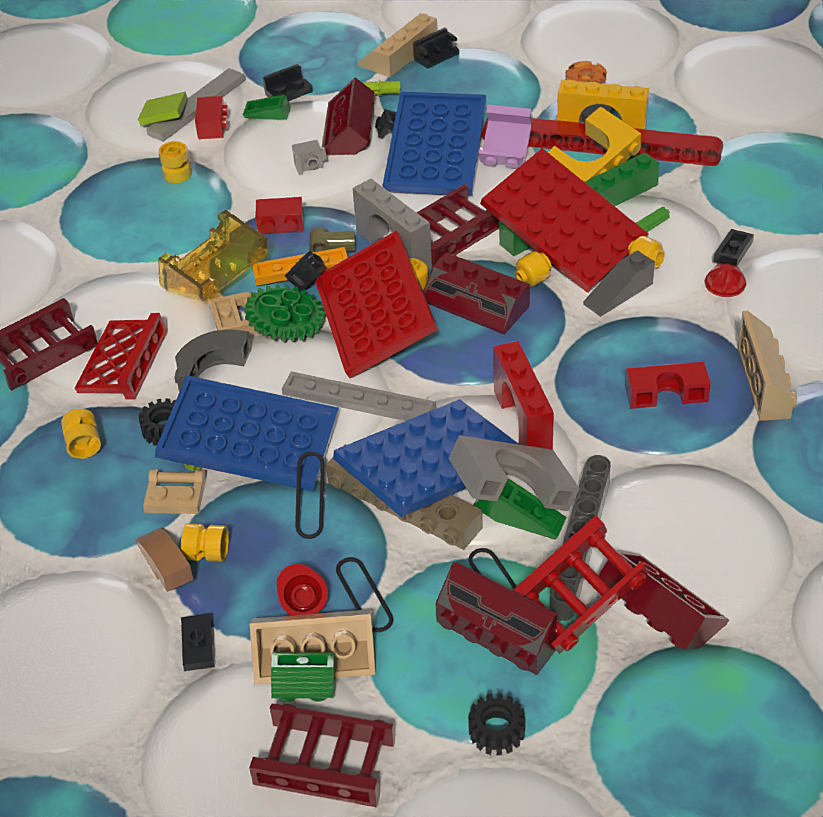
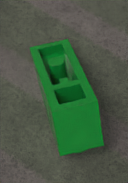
(523, 511)

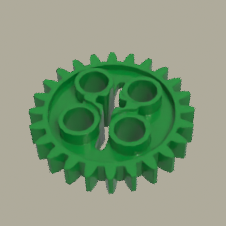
(284, 313)

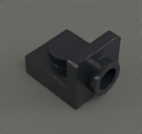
(385, 122)
(305, 270)

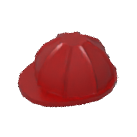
(725, 280)
(301, 590)

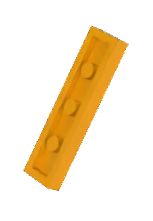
(275, 270)

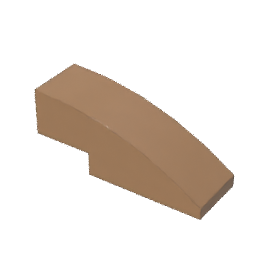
(165, 559)

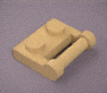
(227, 315)
(174, 498)

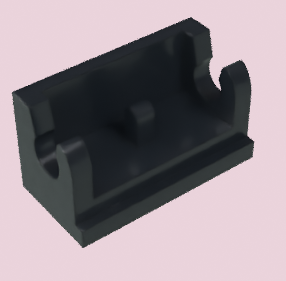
(435, 48)

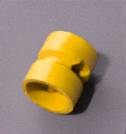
(175, 162)
(80, 433)
(206, 543)

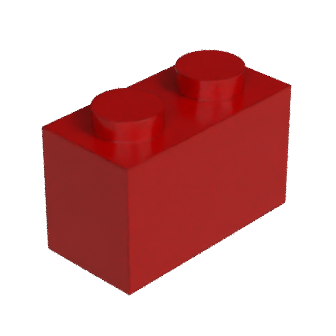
(211, 117)
(279, 215)

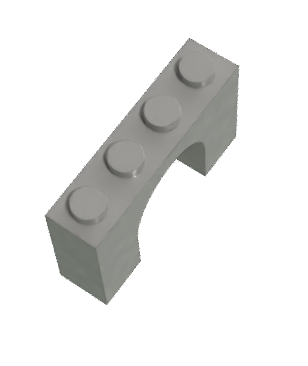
(378, 208)
(484, 464)

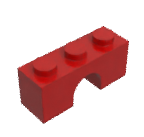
(685, 379)

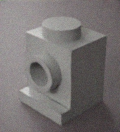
(308, 156)

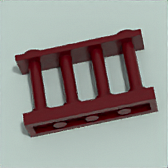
(468, 231)
(41, 325)
(319, 782)

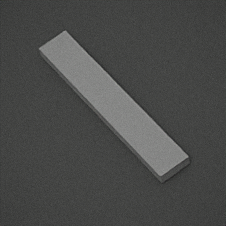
(217, 87)
(355, 397)

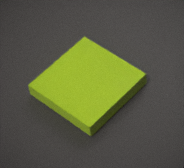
(162, 108)

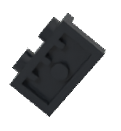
(287, 82)

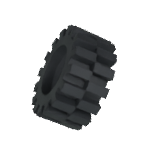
(151, 416)
(496, 739)

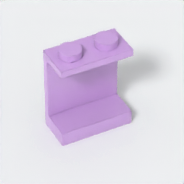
(506, 136)

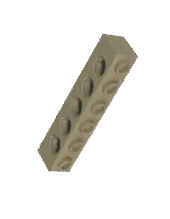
(447, 519)

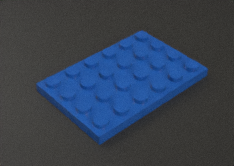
(435, 142)
(247, 432)
(411, 461)

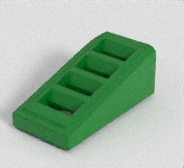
(268, 108)

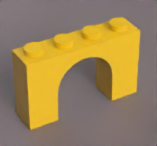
(626, 100)
(613, 134)

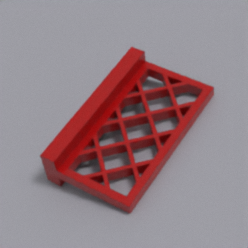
(138, 358)

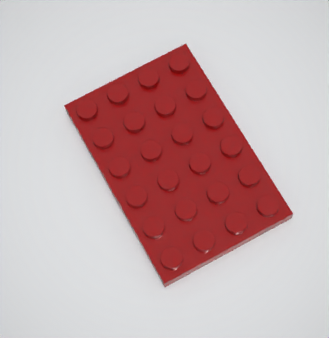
(563, 219)
(374, 304)

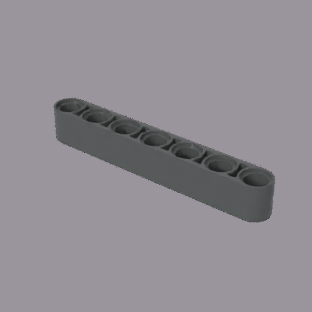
(588, 503)

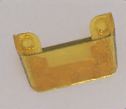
(214, 263)

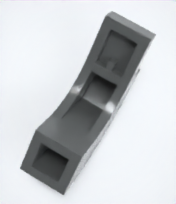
(212, 349)

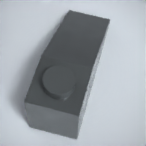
(621, 283)

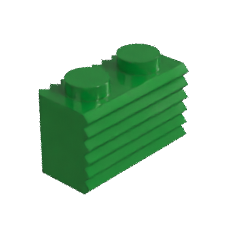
(302, 676)

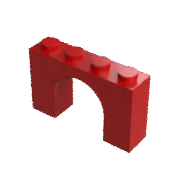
(519, 387)

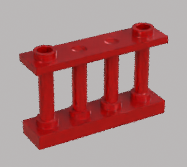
(571, 556)

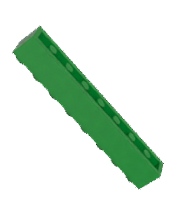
(614, 185)

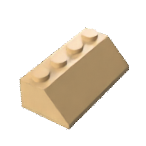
(398, 48)
(765, 370)
(342, 633)

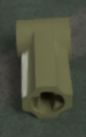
(322, 240)

